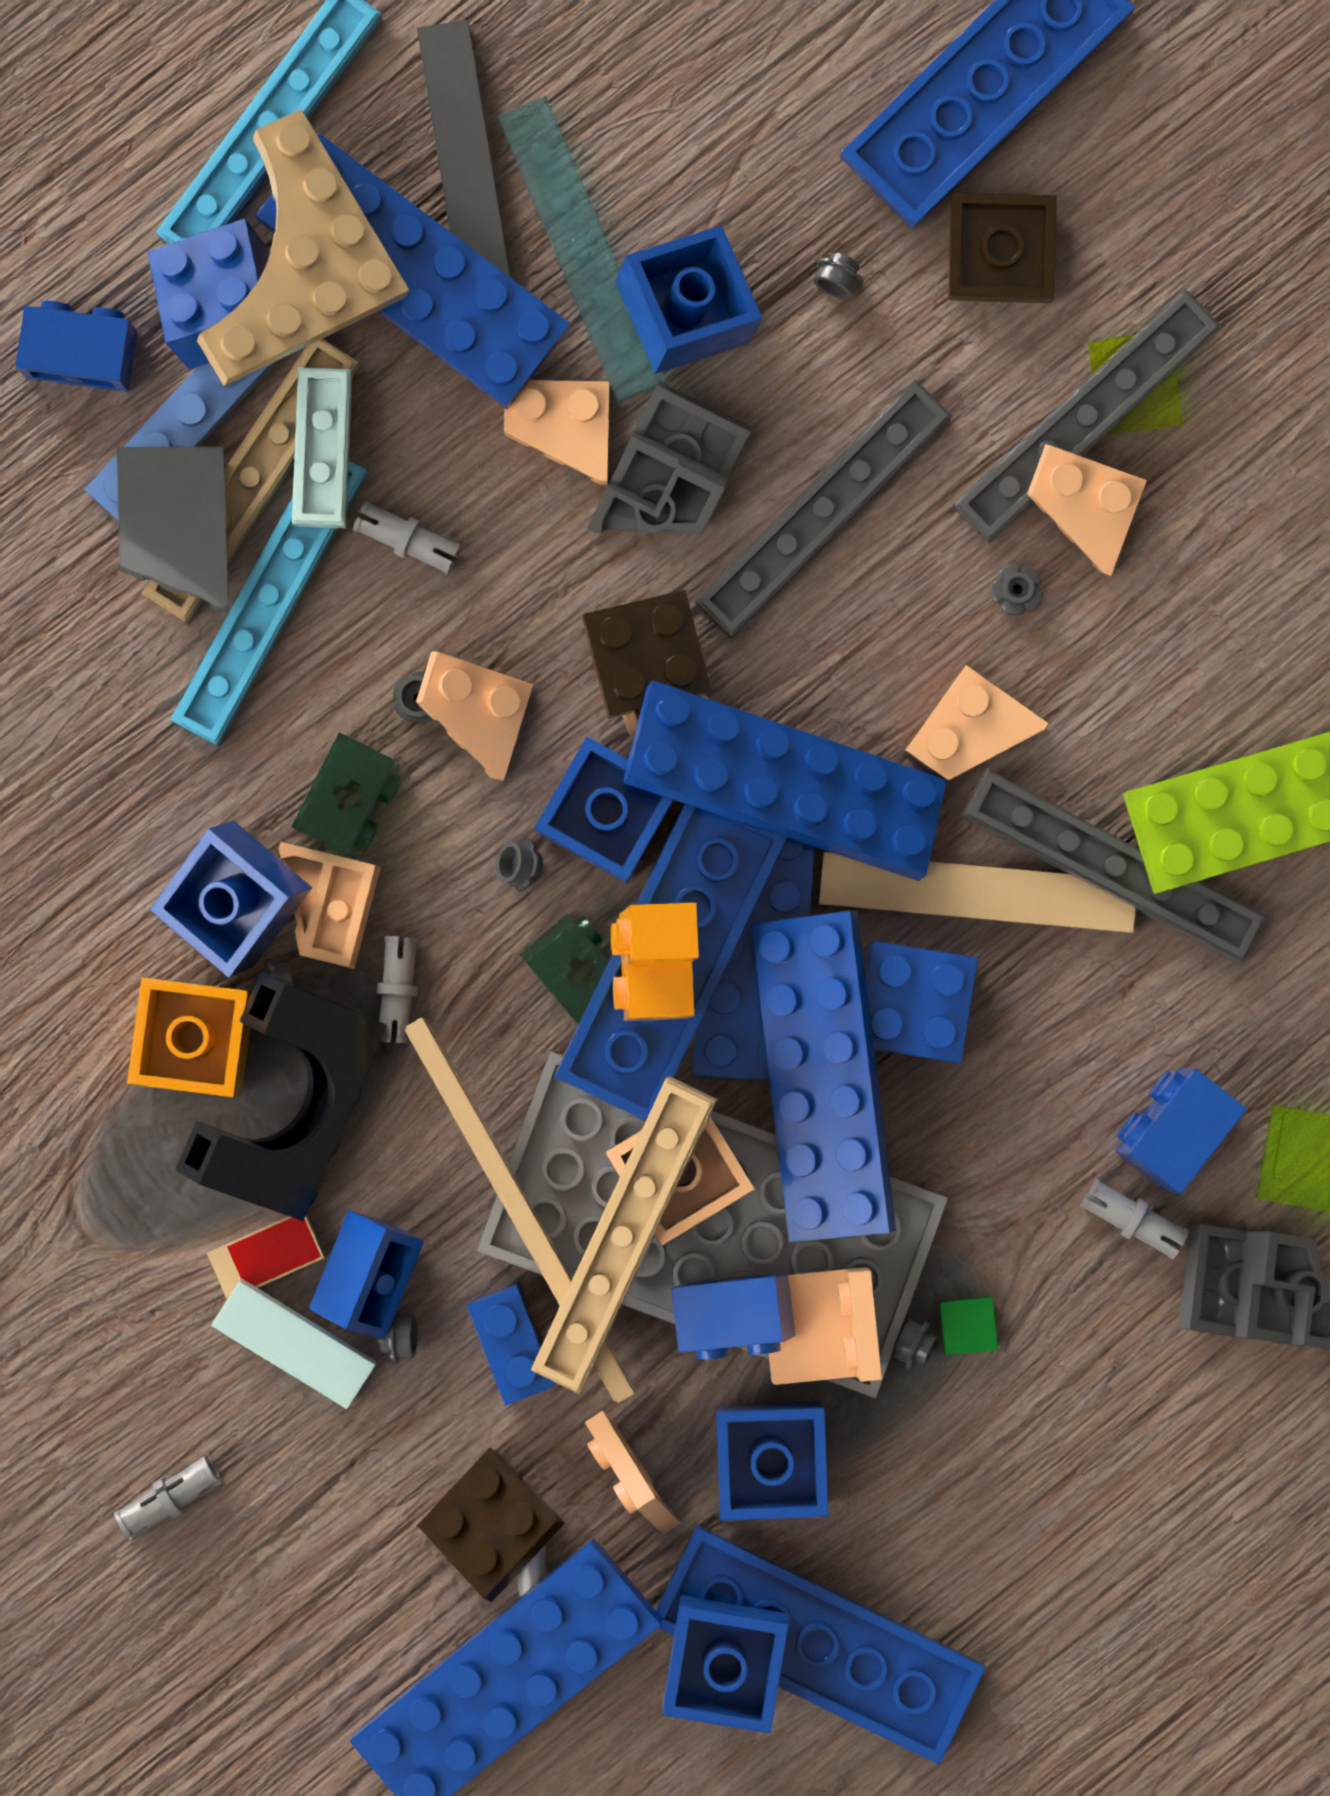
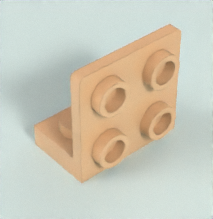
(832, 1329)

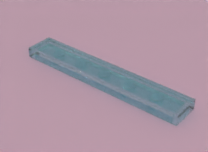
(578, 245)

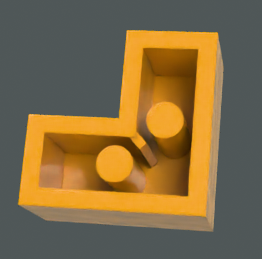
(656, 961)

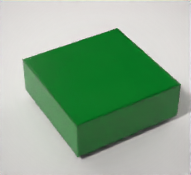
(968, 1325)

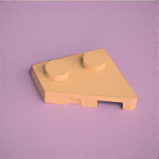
(564, 423)
(1087, 502)
(476, 708)
(971, 727)
(336, 908)
(635, 1483)

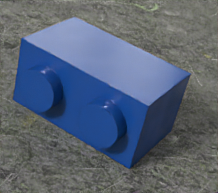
(76, 346)
(366, 1275)
(733, 1314)
(509, 1342)

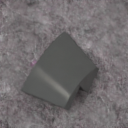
(671, 467)
(174, 519)
(1255, 1287)

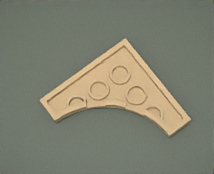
(321, 263)

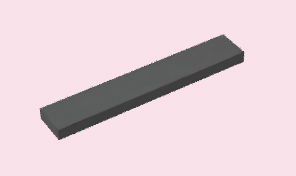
(462, 139)
(1090, 411)
(823, 509)
(1110, 866)

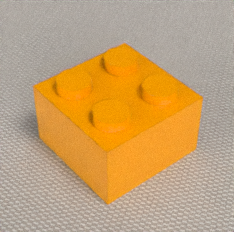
(189, 1038)

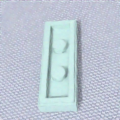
(322, 447)
(293, 1343)

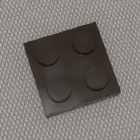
(1002, 247)
(645, 644)
(490, 1524)

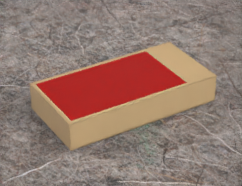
(267, 1254)

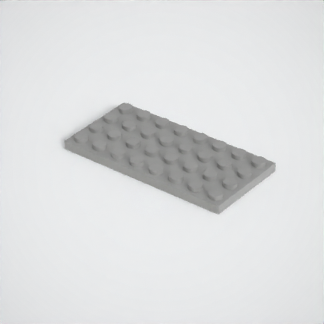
(571, 1180)

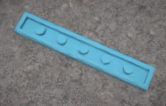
(296, 84)
(256, 622)

